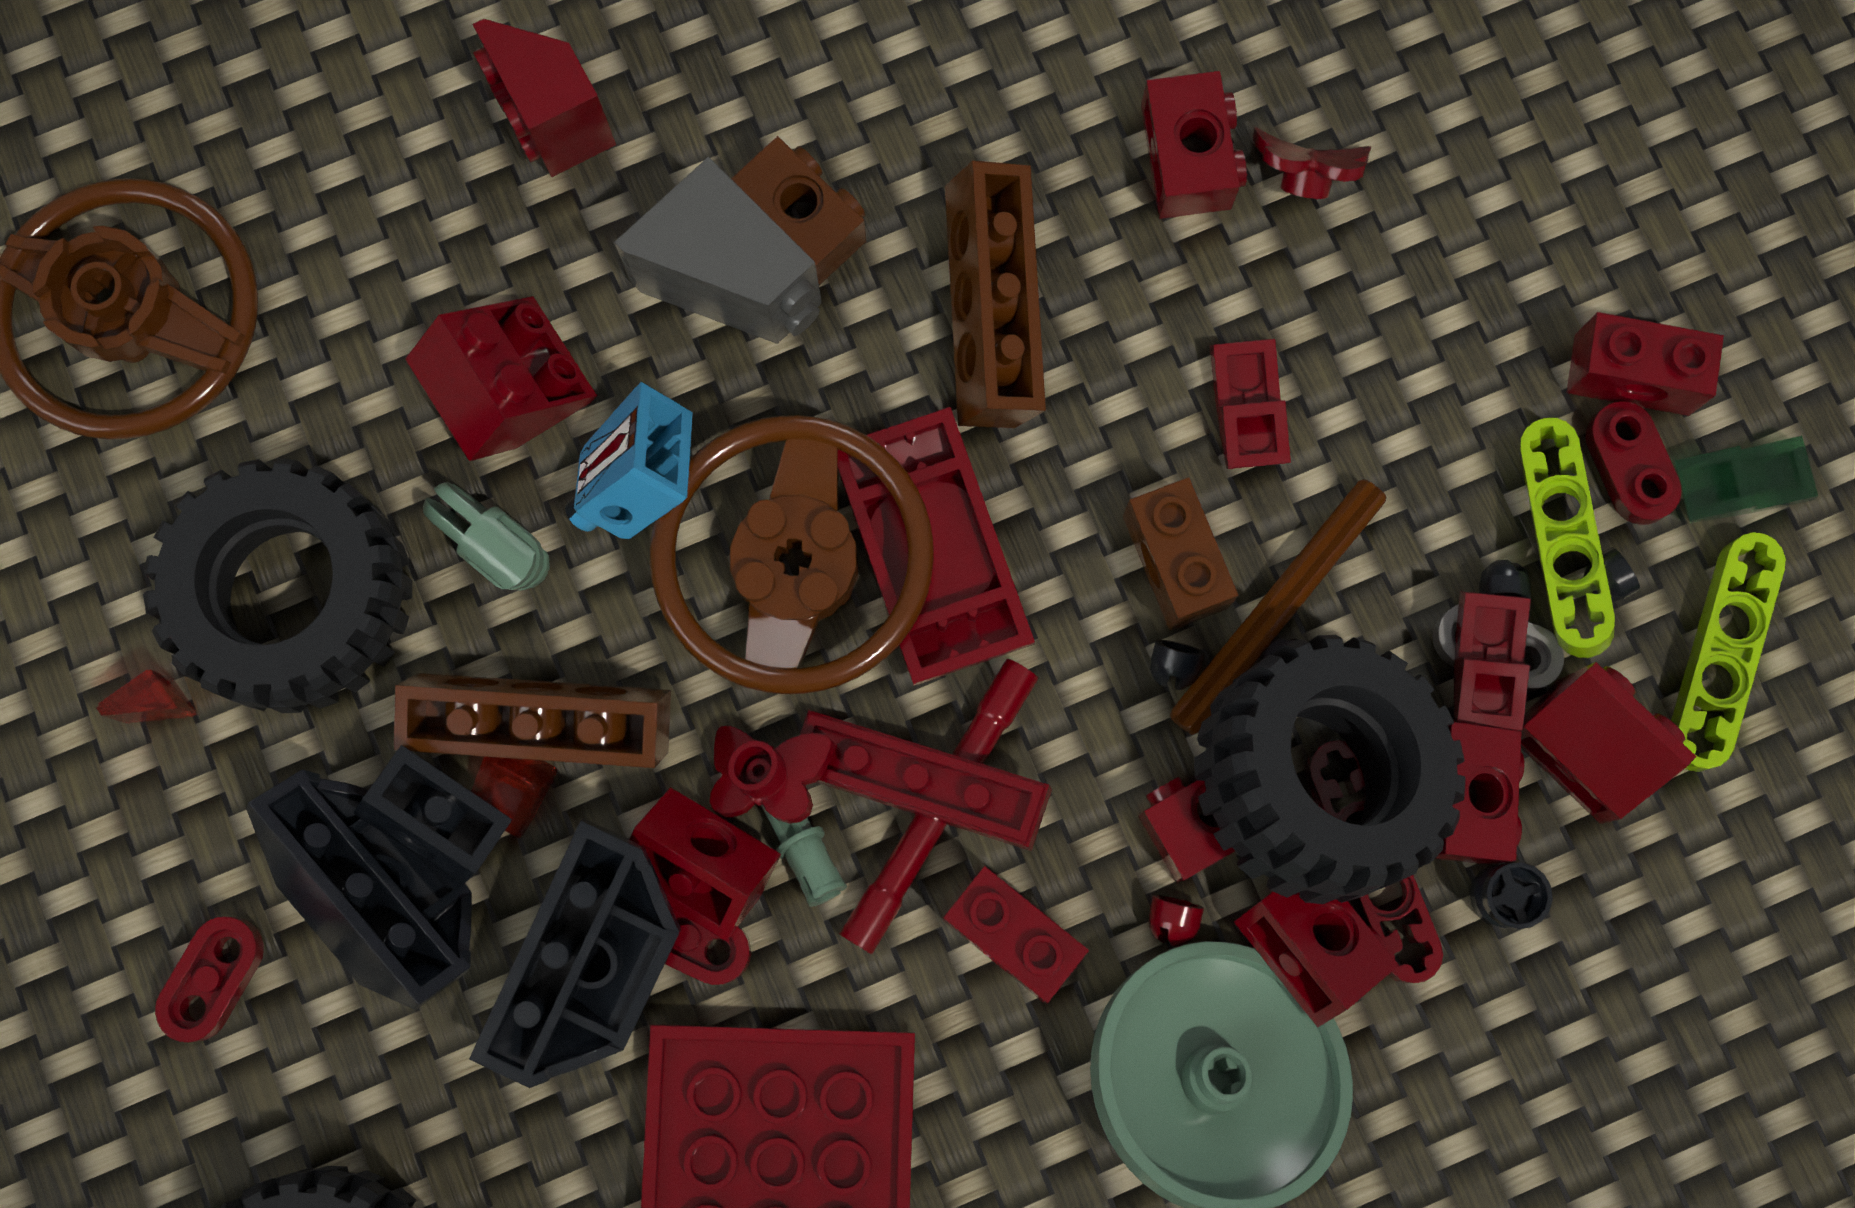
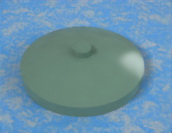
(1219, 1080)

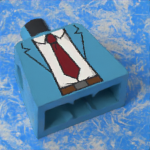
(633, 465)

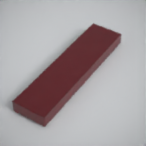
(932, 782)

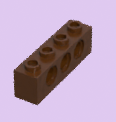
(994, 295)
(532, 720)

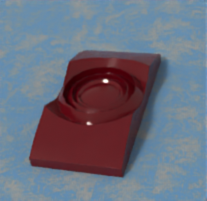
(971, 598)

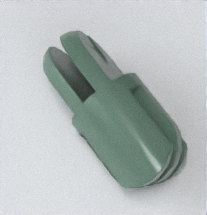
(493, 542)

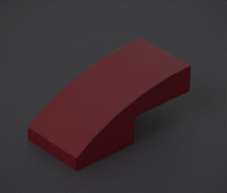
(1250, 404)
(1490, 660)

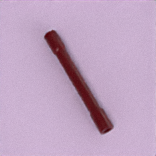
(885, 895)

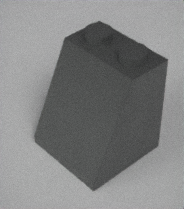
(722, 258)

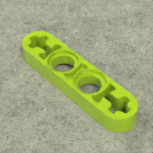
(1560, 537)
(1737, 656)

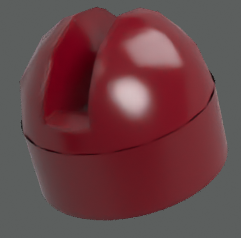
(1174, 919)

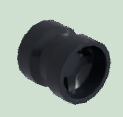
(1524, 893)

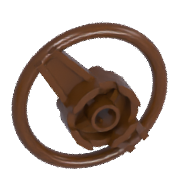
(139, 317)
(796, 516)

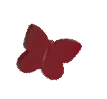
(1310, 171)
(768, 776)

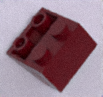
(543, 95)
(498, 375)
(1603, 742)

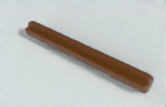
(1279, 603)

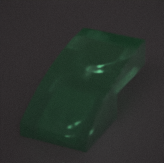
(1746, 479)

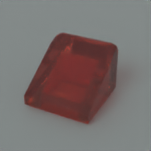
(147, 698)
(514, 788)

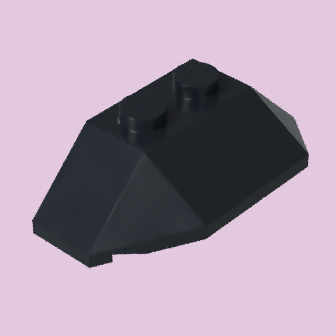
(364, 895)
(582, 963)

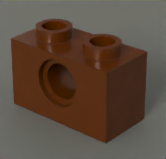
(787, 176)
(1179, 554)

